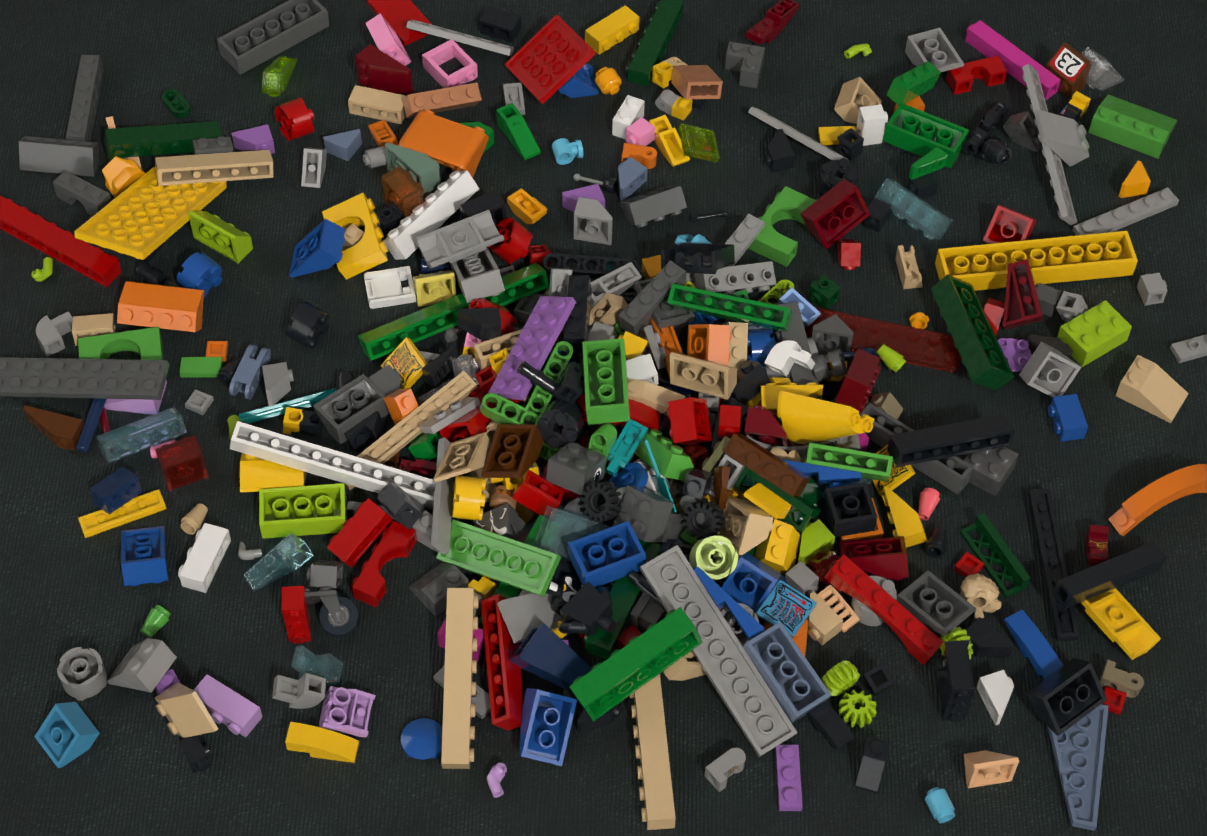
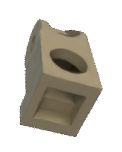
(1120, 680)

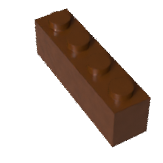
(766, 464)

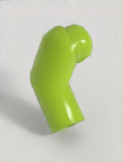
(849, 53)

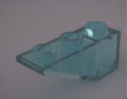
(280, 561)

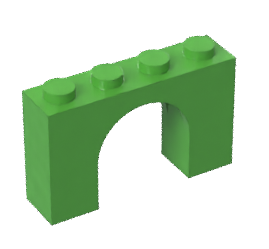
(770, 243)
(143, 342)

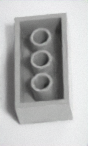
(478, 276)

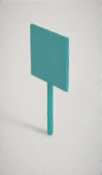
(659, 482)

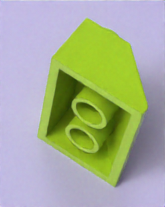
(220, 235)

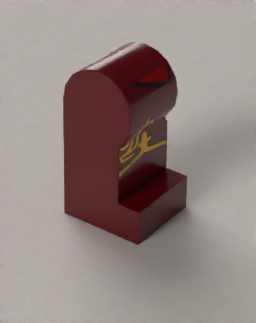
(1097, 544)

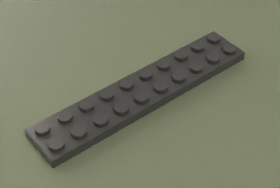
(83, 378)

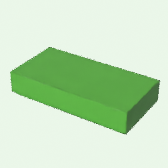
(200, 366)

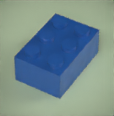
(607, 555)

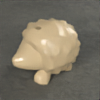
(981, 593)

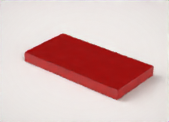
(397, 14)

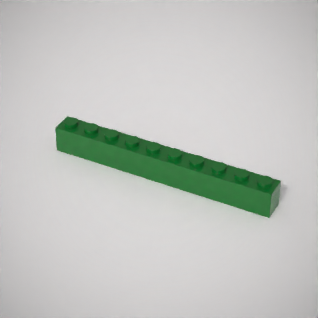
(445, 313)

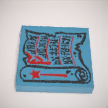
(787, 607)

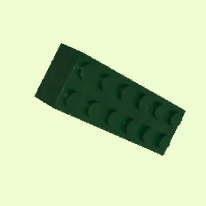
(972, 333)

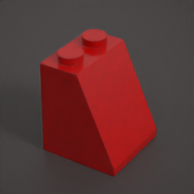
(467, 425)

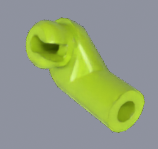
(45, 272)

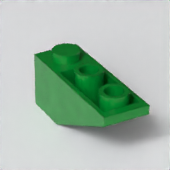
(516, 130)

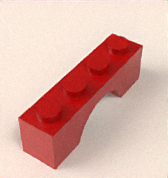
(395, 543)

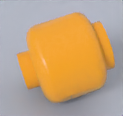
(608, 81)

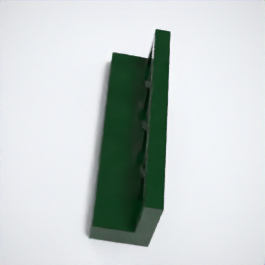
(796, 501)
(1002, 554)

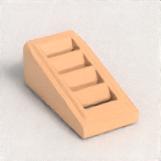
(841, 604)

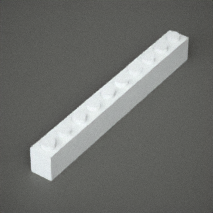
(328, 463)

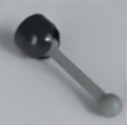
(610, 184)

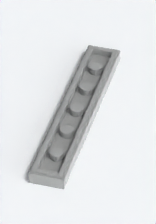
(460, 37)
(795, 134)
(442, 506)

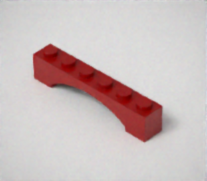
(915, 635)

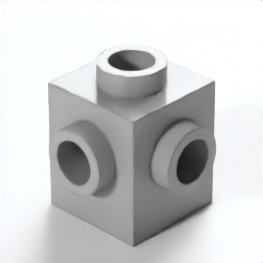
(1071, 306)

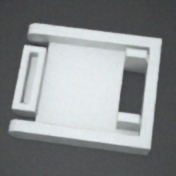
(385, 287)

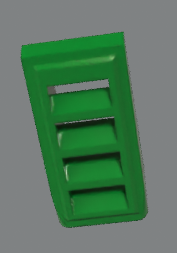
(928, 163)

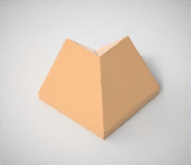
(989, 768)

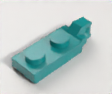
(625, 446)

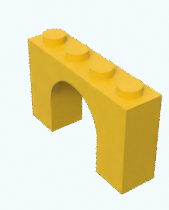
(370, 249)

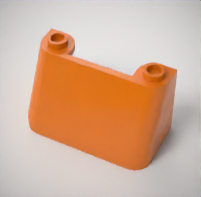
(446, 141)

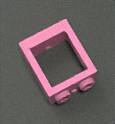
(387, 39)
(443, 53)

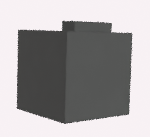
(646, 613)

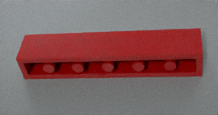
(503, 675)

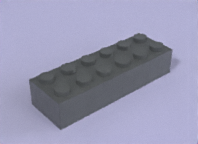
(272, 33)

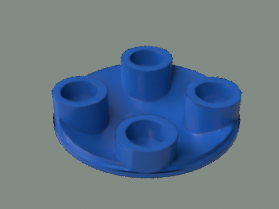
(422, 739)

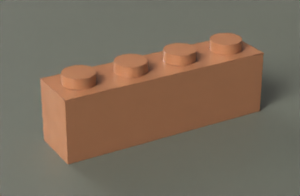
(442, 99)

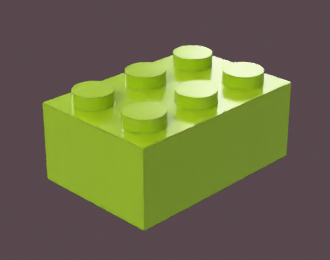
(1095, 333)

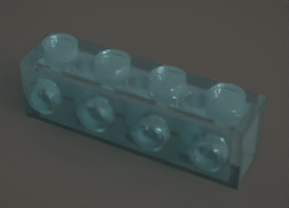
(914, 209)
(141, 434)

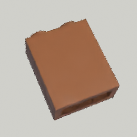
(696, 82)

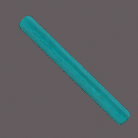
(280, 408)

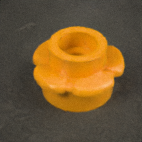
(919, 320)

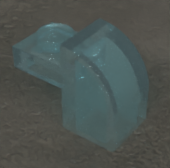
(321, 665)

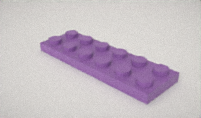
(533, 345)

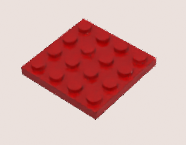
(550, 59)

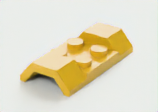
(1121, 623)

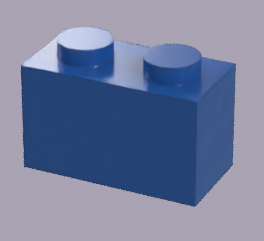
(1068, 417)

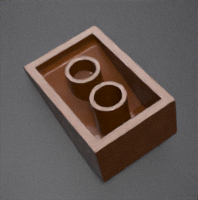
(512, 451)

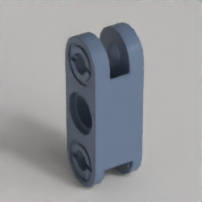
(249, 371)

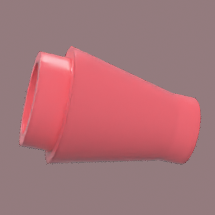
(928, 501)

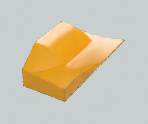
(121, 174)
(526, 207)

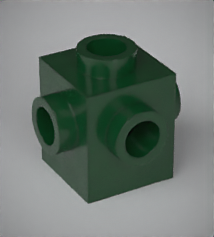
(824, 292)

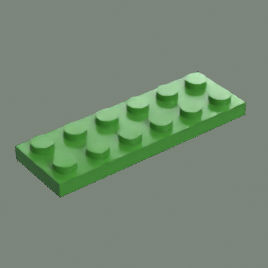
(500, 558)

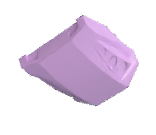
(346, 711)

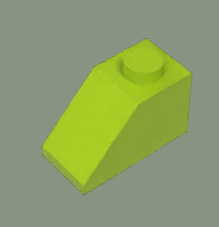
(814, 540)

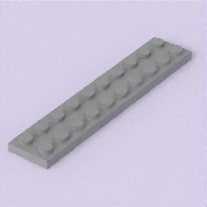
(721, 652)

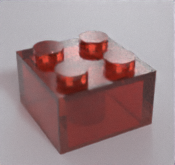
(181, 463)

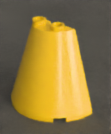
(817, 420)

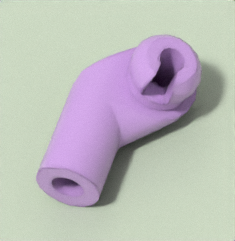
(495, 777)

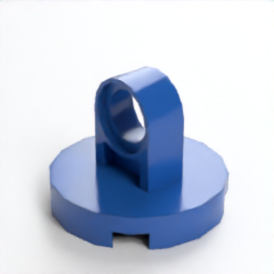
(632, 475)

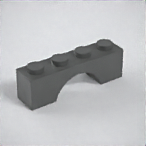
(639, 311)

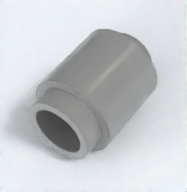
(375, 157)

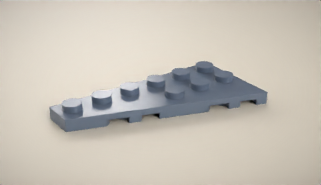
(1080, 764)

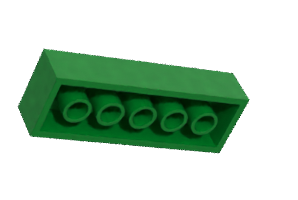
(636, 663)

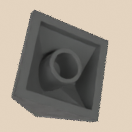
(832, 335)

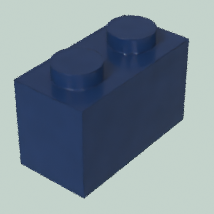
(115, 490)

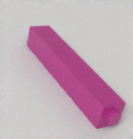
(993, 44)

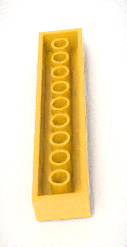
(1050, 258)

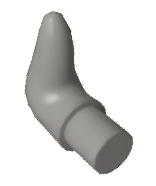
(248, 554)

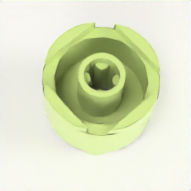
(722, 551)

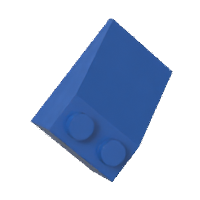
(318, 249)
(144, 556)
(545, 726)

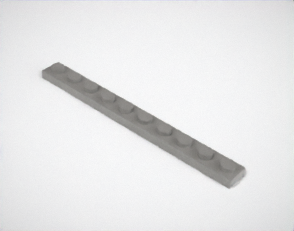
(1054, 164)

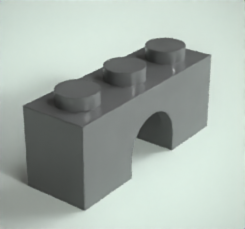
(72, 188)

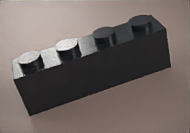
(578, 322)

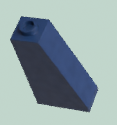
(550, 657)

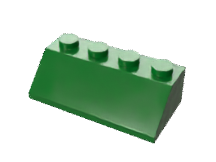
(923, 132)

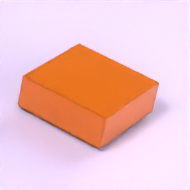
(217, 349)

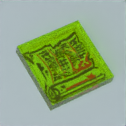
(698, 143)

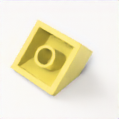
(434, 287)

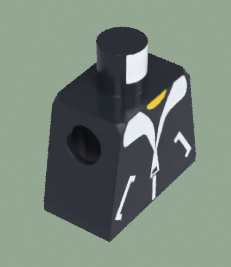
(563, 591)

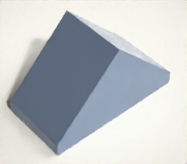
(343, 144)

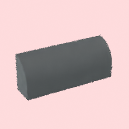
(57, 155)

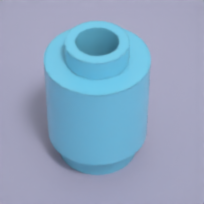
(940, 804)

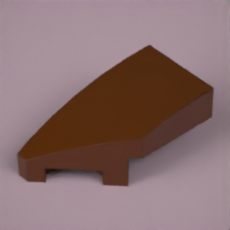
(720, 483)

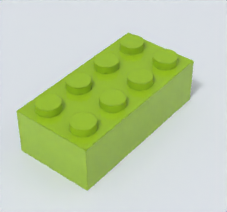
(302, 510)

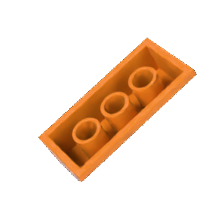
(161, 306)

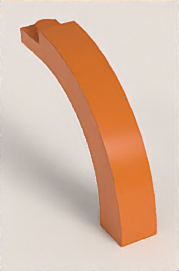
(1158, 494)

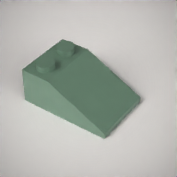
(419, 165)

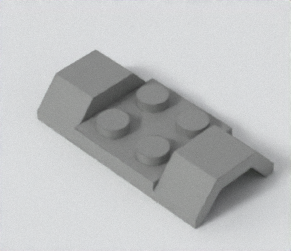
(459, 239)

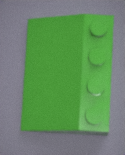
(1132, 126)

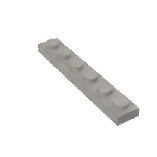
(1128, 213)

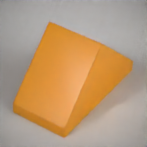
(1136, 182)

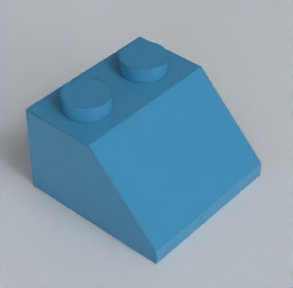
(66, 733)

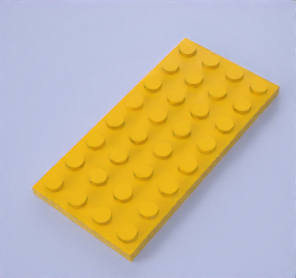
(146, 215)

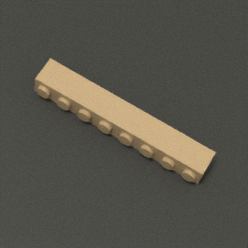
(458, 678)
(653, 756)

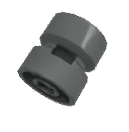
(822, 367)

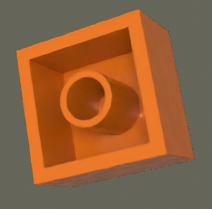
(709, 342)

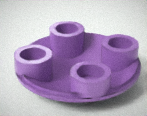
(1016, 352)

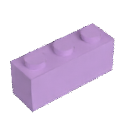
(228, 706)

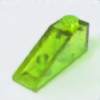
(277, 76)

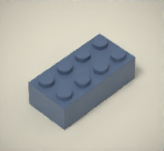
(786, 672)

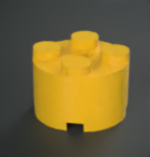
(468, 498)

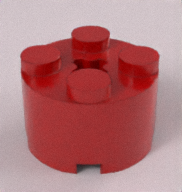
(294, 119)
(515, 241)

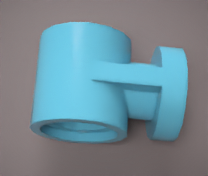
(566, 151)

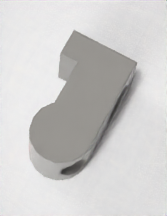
(724, 766)

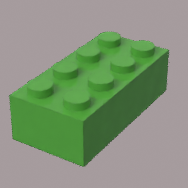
(606, 381)

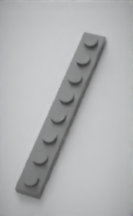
(742, 239)

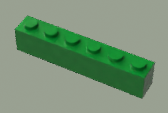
(730, 307)

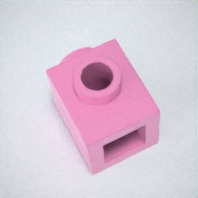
(640, 132)

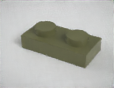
(718, 454)

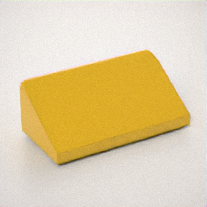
(768, 501)

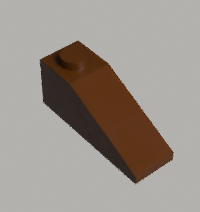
(58, 428)

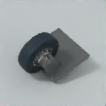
(338, 614)

